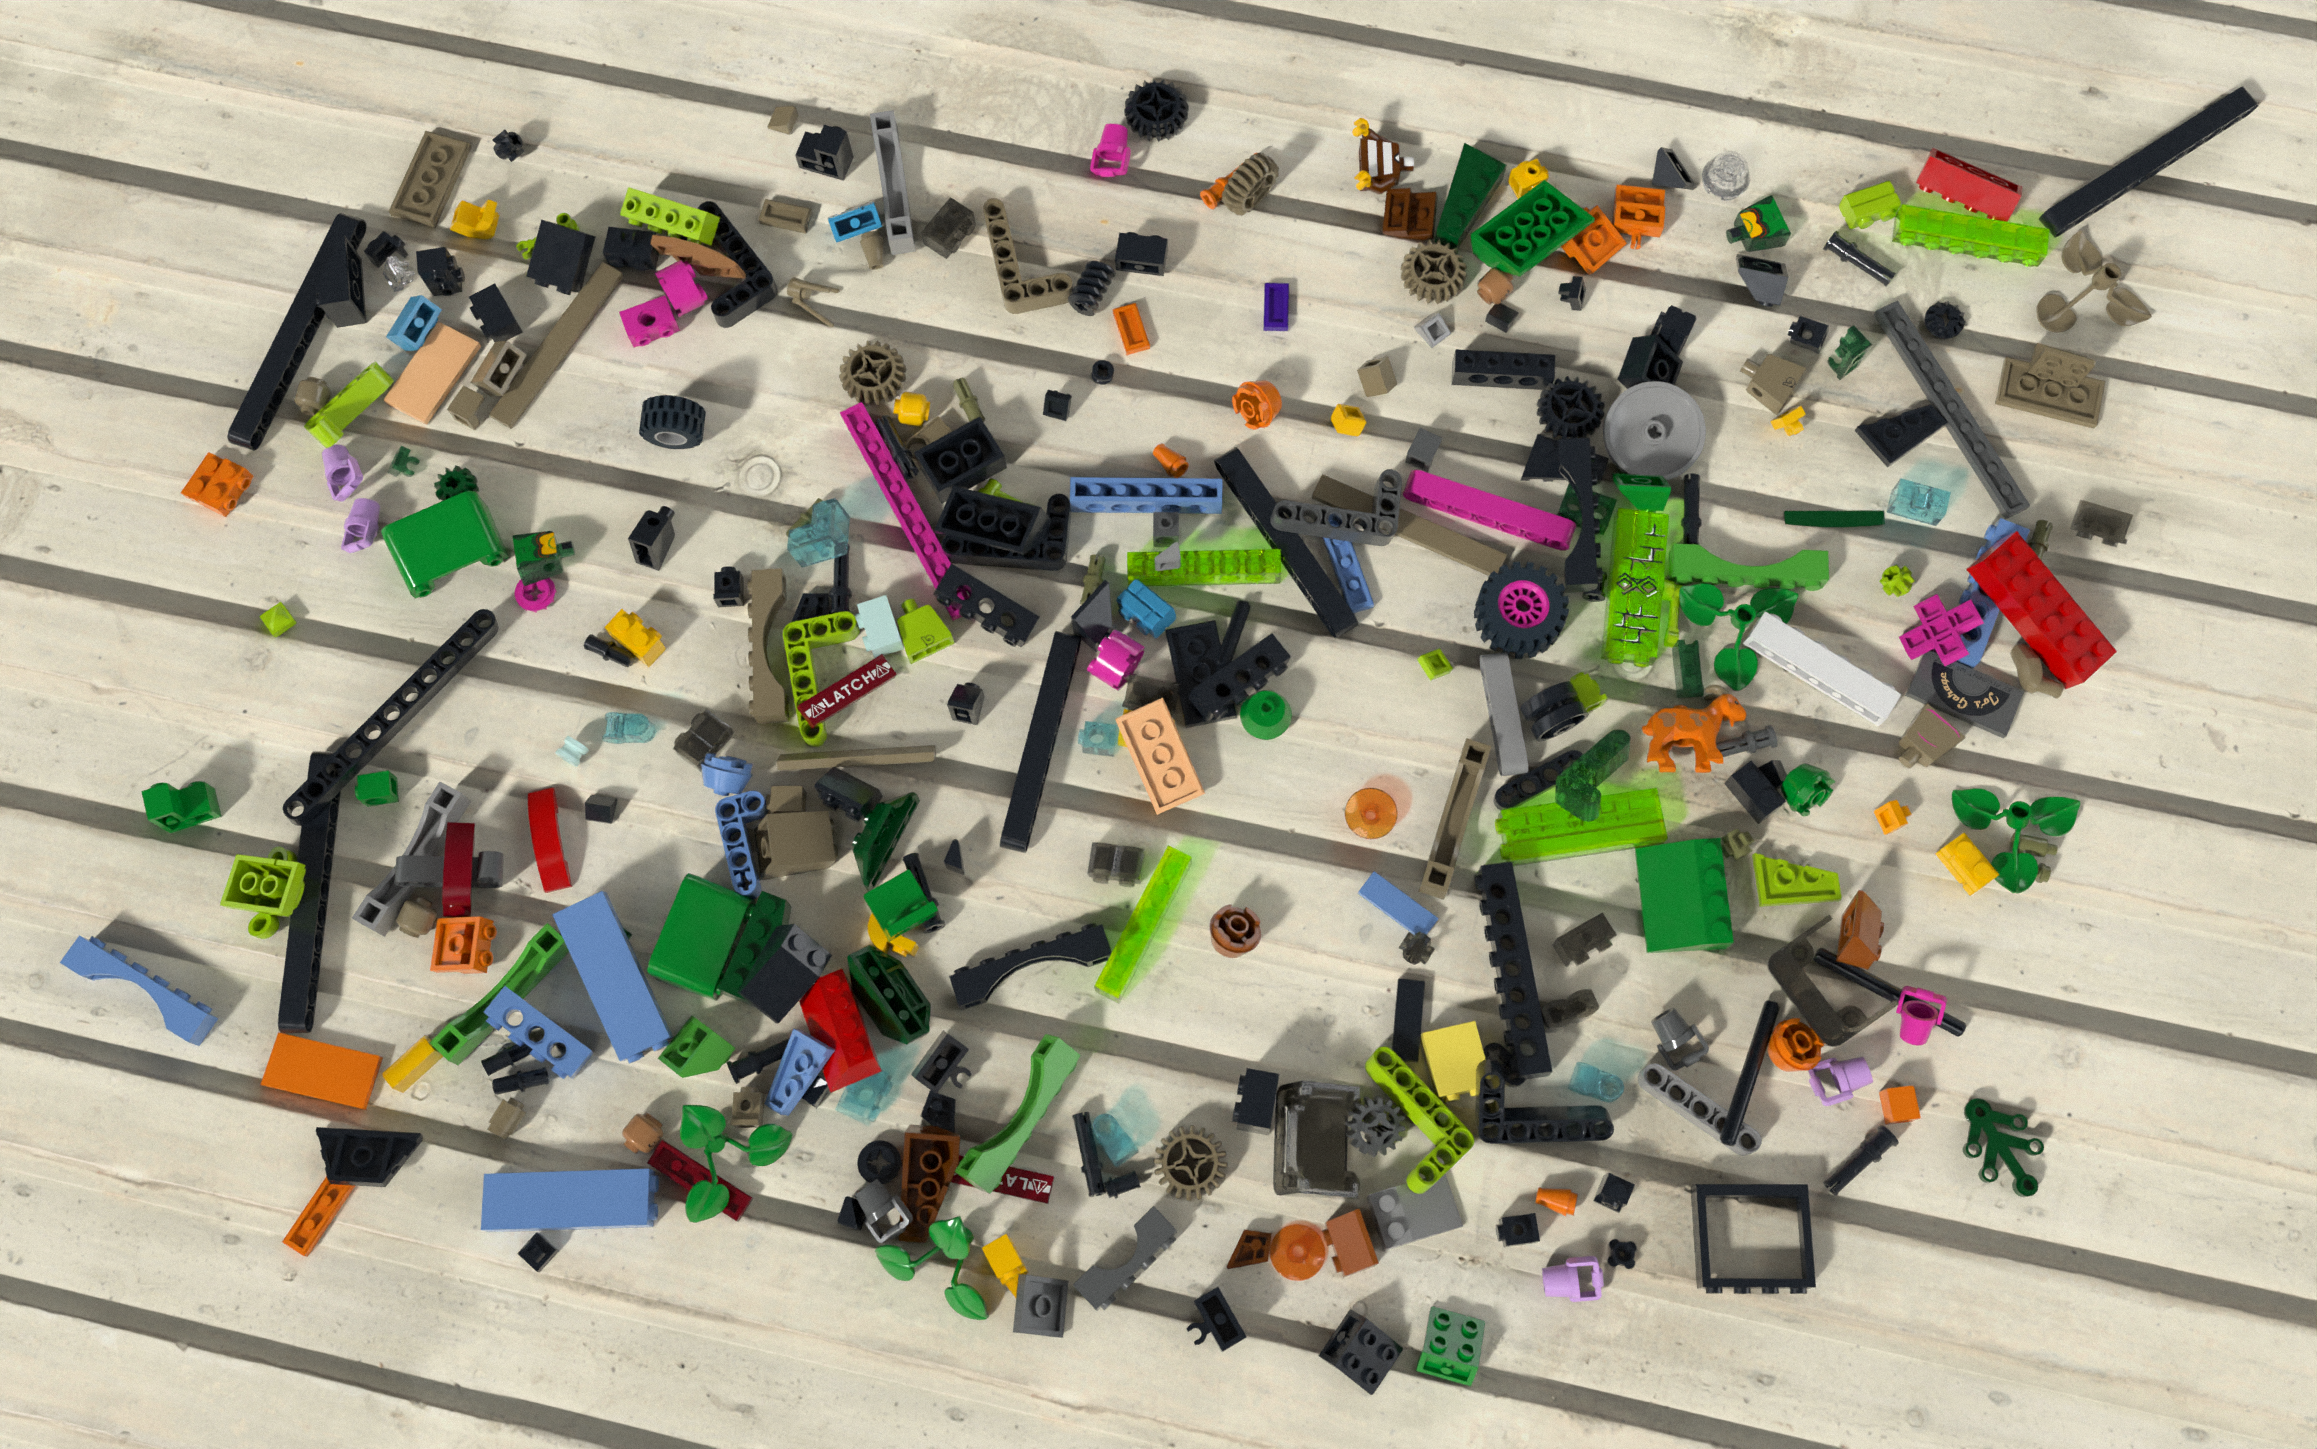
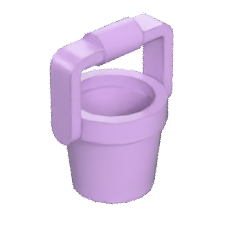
(341, 470)
(361, 523)
(1847, 1075)
(1564, 1282)

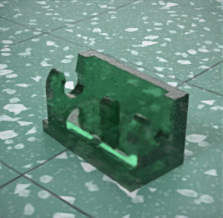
(1851, 351)
(1687, 669)

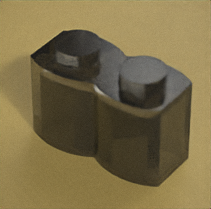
(705, 736)
(1116, 863)
(1575, 1009)

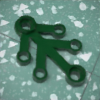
(1998, 1144)

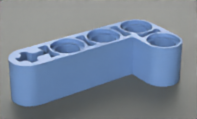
(741, 847)

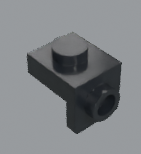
(384, 247)

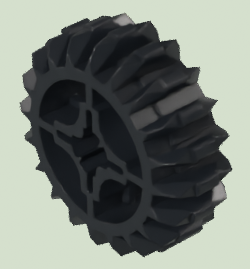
(1141, 110)
(1555, 397)

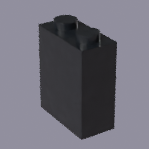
(560, 257)

